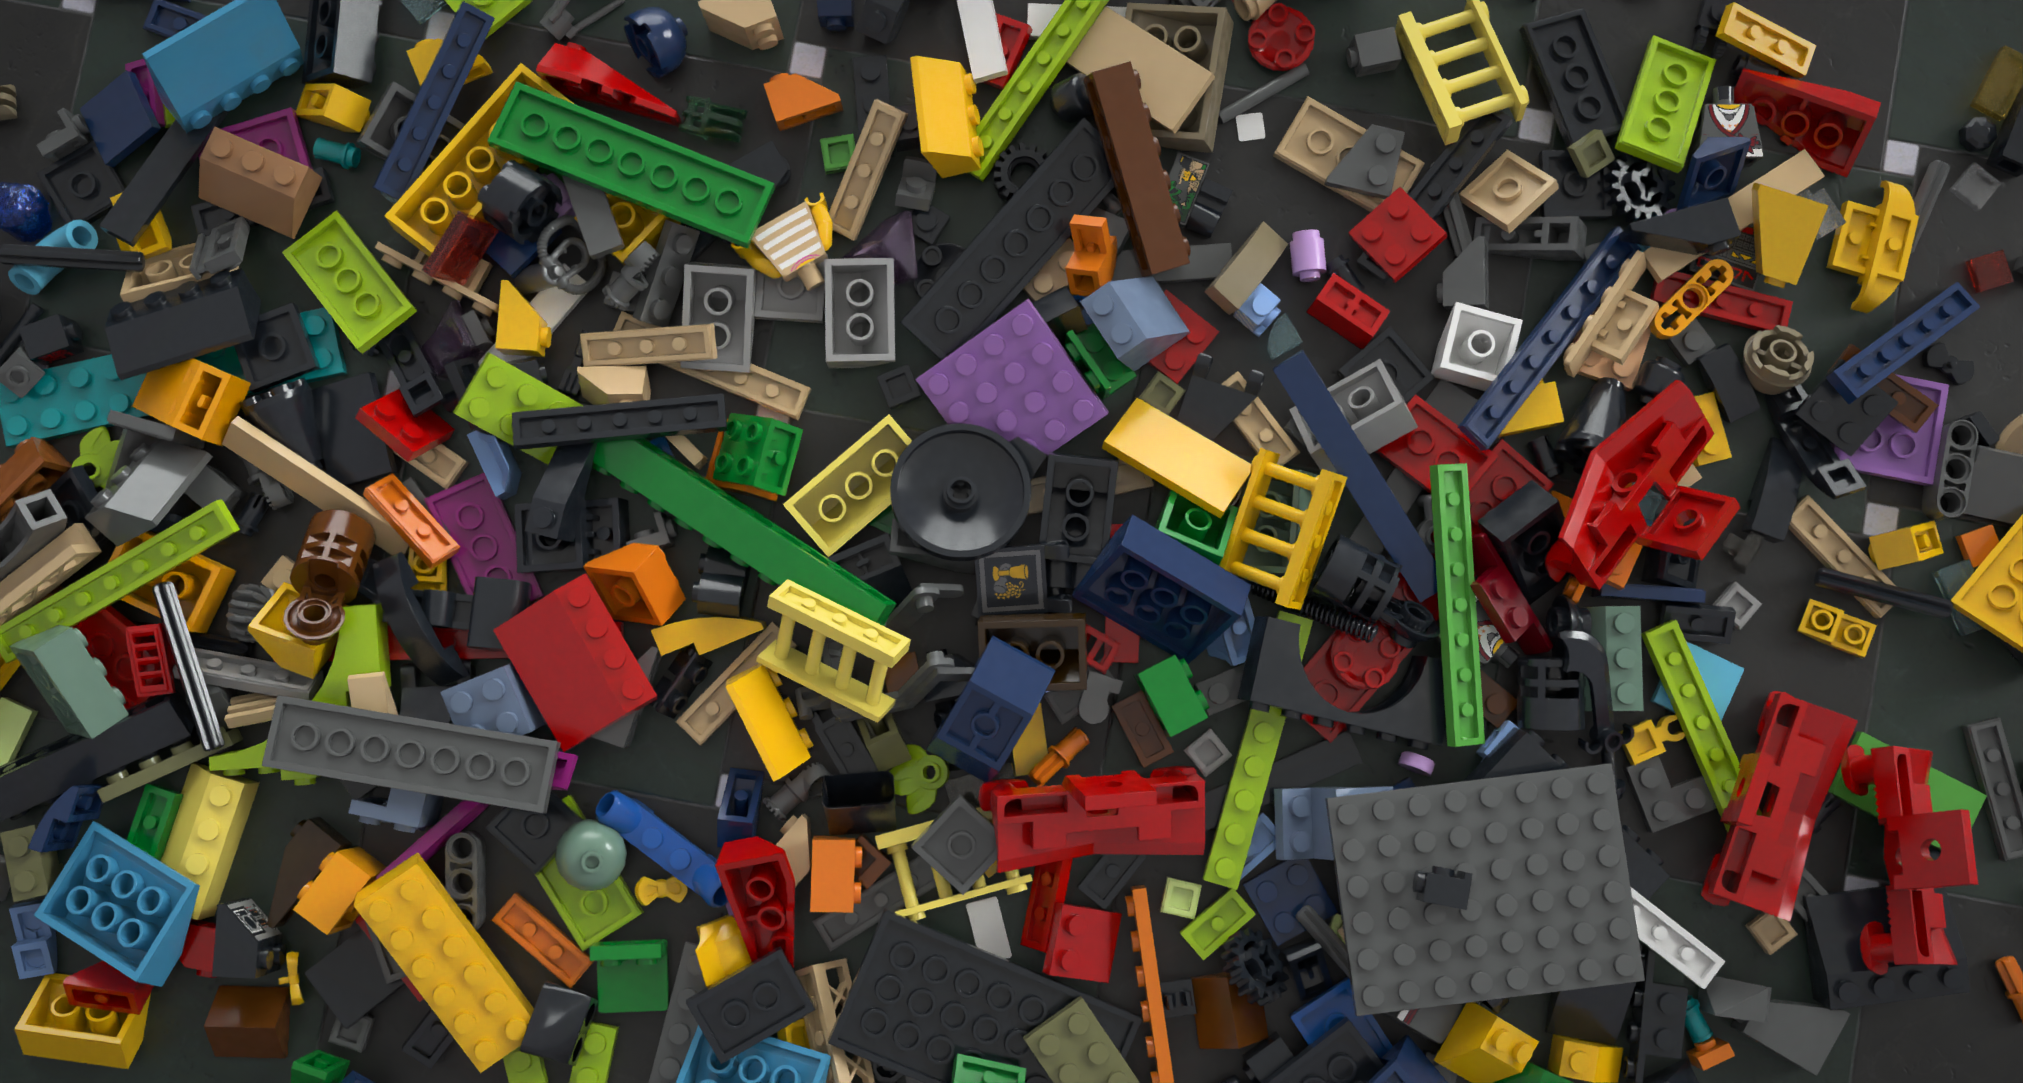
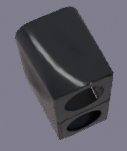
(846, 795)
(559, 1024)

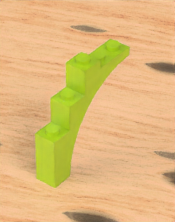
(359, 650)

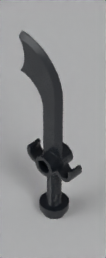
(1588, 656)

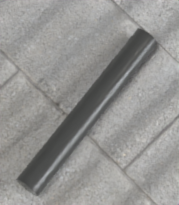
(1263, 93)

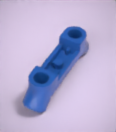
(663, 845)

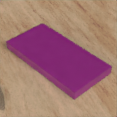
(482, 531)

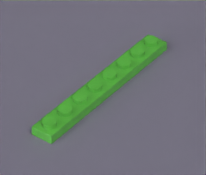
(1457, 605)

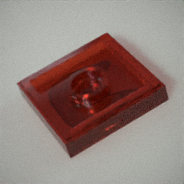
(460, 248)

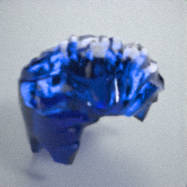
(23, 211)

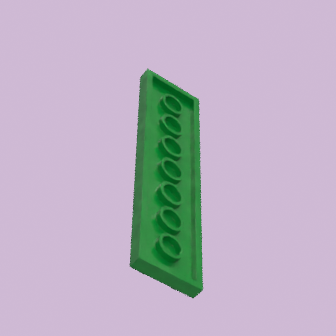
(631, 164)

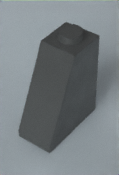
(1797, 1032)

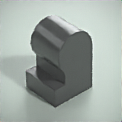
(1093, 701)

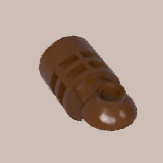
(328, 574)

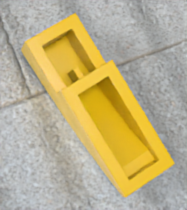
(705, 633)

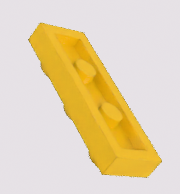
(1765, 40)

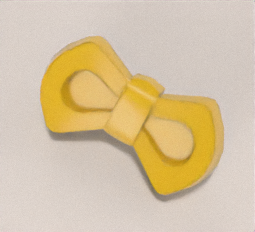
(649, 889)
(293, 979)

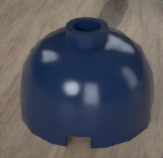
(658, 38)

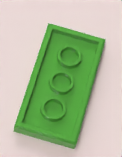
(1945, 791)

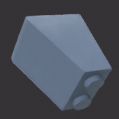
(1135, 319)

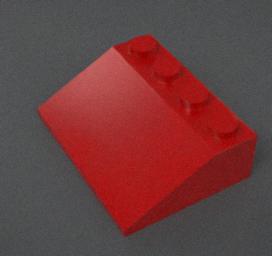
(575, 662)

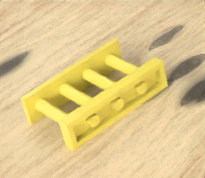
(1438, 91)
(845, 627)
(896, 844)

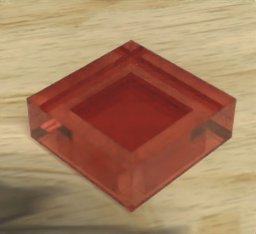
(1989, 271)

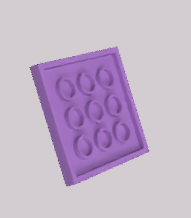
(1015, 383)

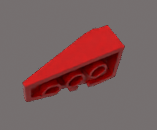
(589, 79)
(1810, 116)
(760, 894)

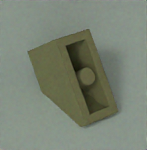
(884, 741)

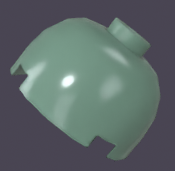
(590, 855)

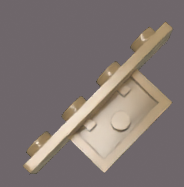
(454, 290)
(1617, 322)

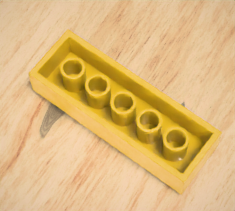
(459, 171)
(446, 961)

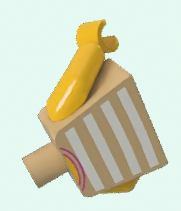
(792, 244)

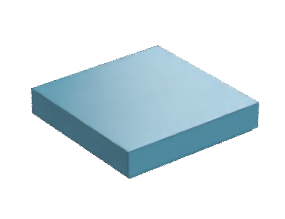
(1718, 675)

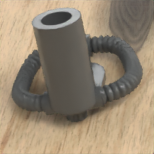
(550, 271)

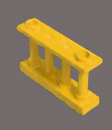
(1314, 526)

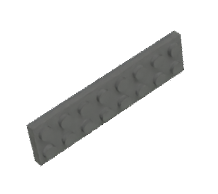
(411, 754)

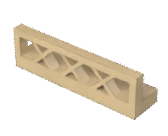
(46, 571)
(822, 1019)

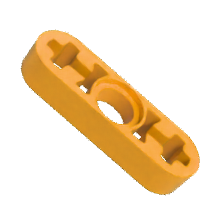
(1701, 276)

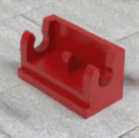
(1348, 311)

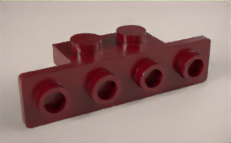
(1504, 600)

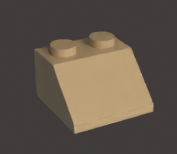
(743, 21)

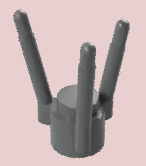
(558, 19)

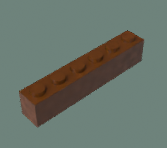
(1137, 168)

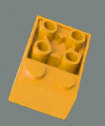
(193, 398)

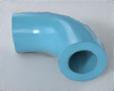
(71, 235)

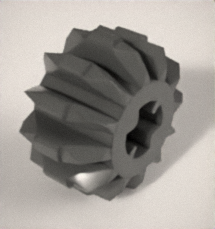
(244, 607)

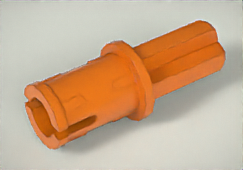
(1059, 756)
(2013, 980)

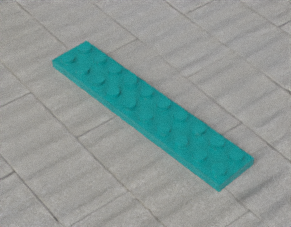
(81, 393)

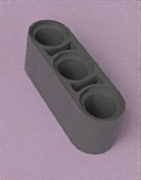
(1961, 459)
(475, 867)

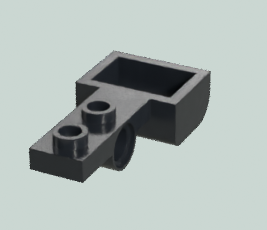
(490, 606)

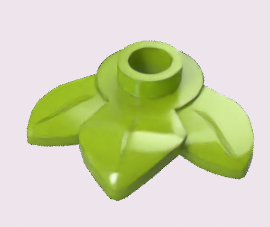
(99, 451)
(912, 779)

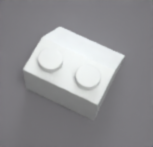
(1475, 346)

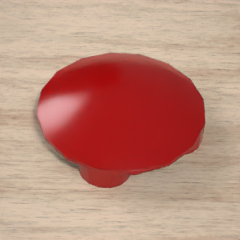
(1281, 38)
(1364, 663)

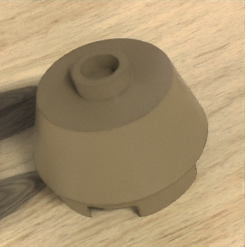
(1776, 360)

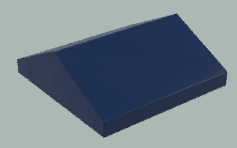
(1714, 170)

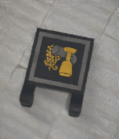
(1016, 580)

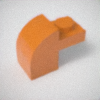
(1093, 257)

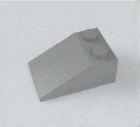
(727, 298)

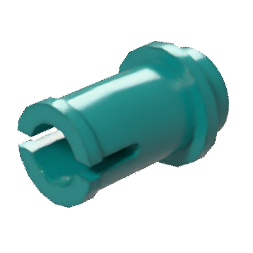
(345, 154)
(1695, 1022)

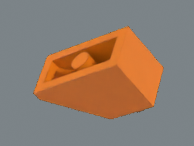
(799, 100)

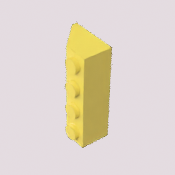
(850, 488)
(209, 832)

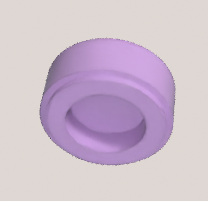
(1416, 763)

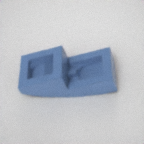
(36, 941)

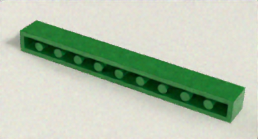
(734, 526)

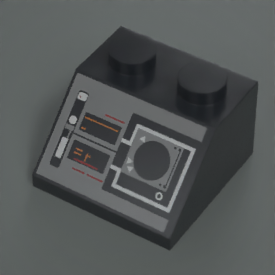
(245, 942)

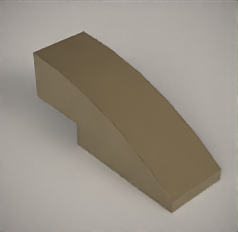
(1246, 268)

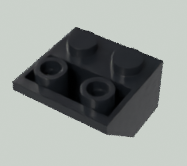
(876, 567)

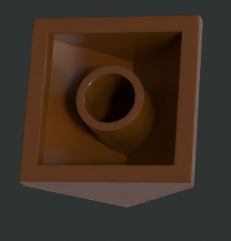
(1223, 1016)
(249, 1021)

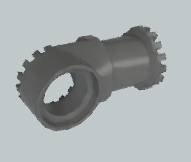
(631, 279)
(276, 491)
(797, 790)

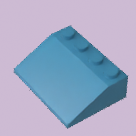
(223, 60)
(122, 906)
(763, 1063)

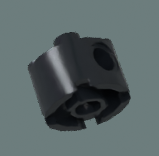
(520, 202)

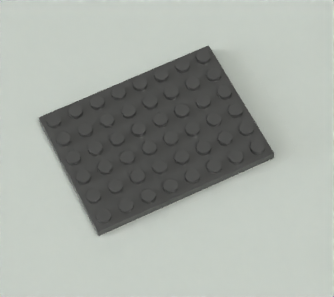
(1543, 900)

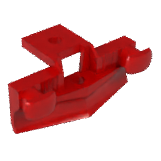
(1606, 518)
(1097, 816)
(1910, 828)
(1768, 852)

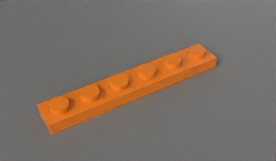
(1148, 977)

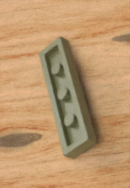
(156, 768)

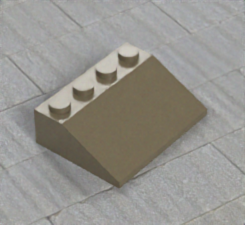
(1203, 37)

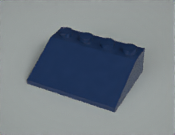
(1162, 590)

